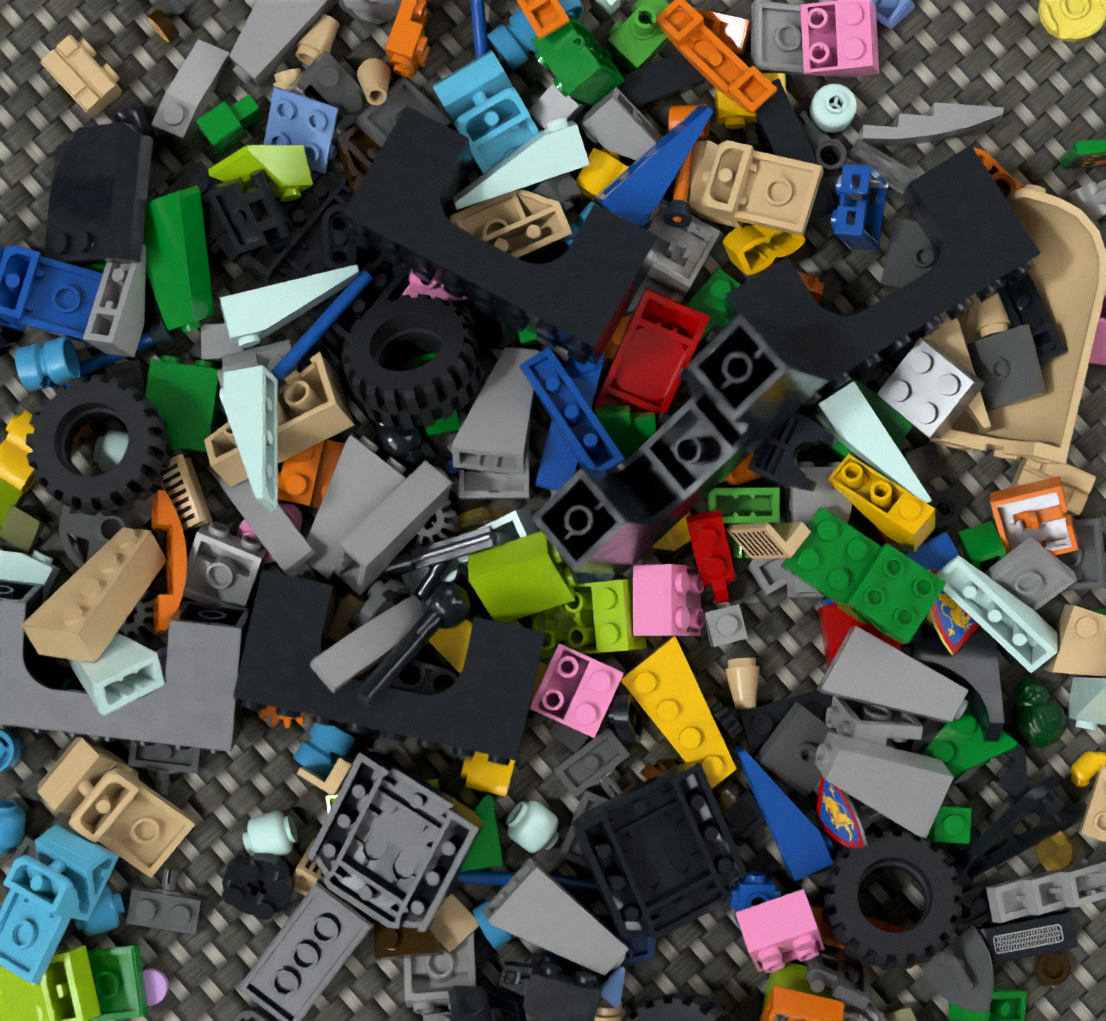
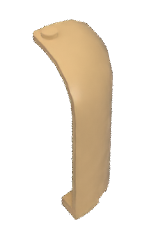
(1072, 287)

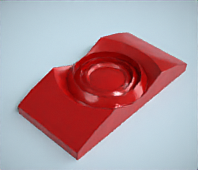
(651, 355)

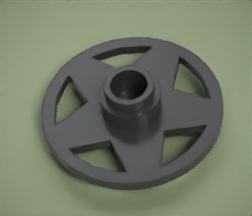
(102, 528)

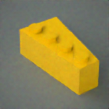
(676, 706)

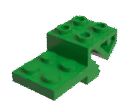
(864, 578)

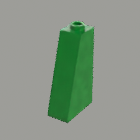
(178, 259)

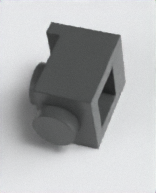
(562, 189)

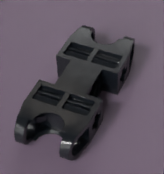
(779, 452)

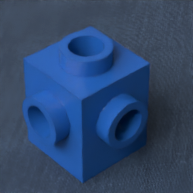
(752, 886)

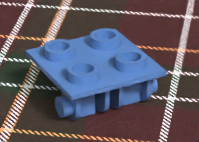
(304, 122)

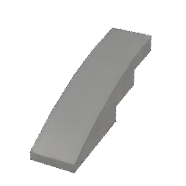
(942, 122)
(272, 528)
(366, 645)
(1048, 891)

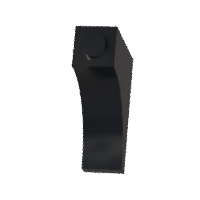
(972, 667)

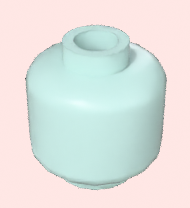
(822, 106)
(110, 449)
(532, 826)
(270, 834)

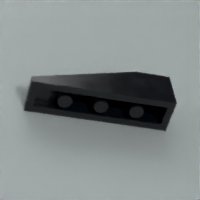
(787, 139)

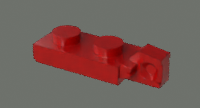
(712, 552)

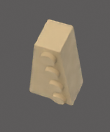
(308, 412)
(97, 598)

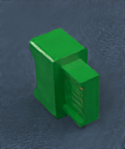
(227, 125)
(626, 429)

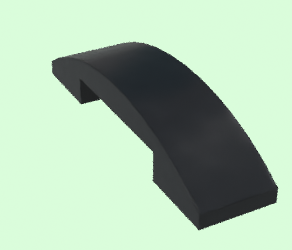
(1028, 308)

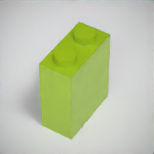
(521, 578)

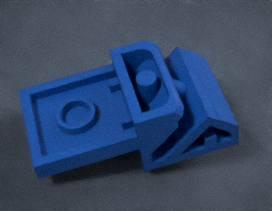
(45, 293)

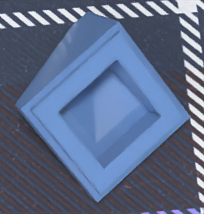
(892, 11)
(613, 987)

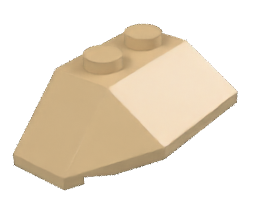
(517, 223)

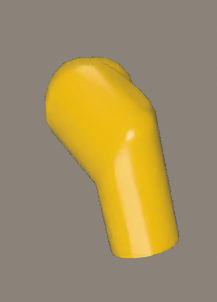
(1087, 767)

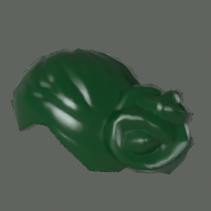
(1037, 715)

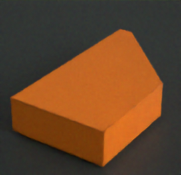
(728, 29)

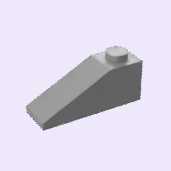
(190, 93)
(619, 126)
(119, 309)

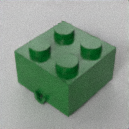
(578, 63)

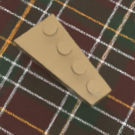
(1080, 643)

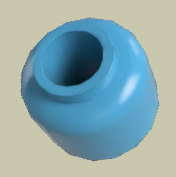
(11, 825)
(104, 916)

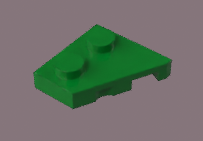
(962, 745)

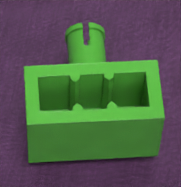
(639, 37)
(745, 506)

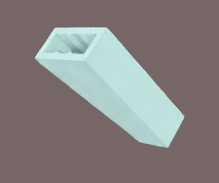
(120, 674)

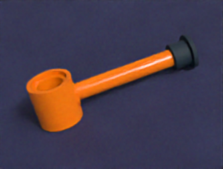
(678, 209)

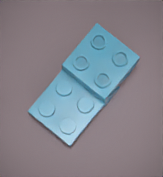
(487, 111)
(47, 895)

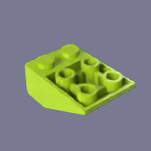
(593, 622)
(62, 995)

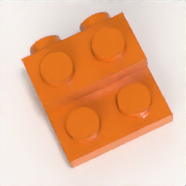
(407, 41)
(308, 474)

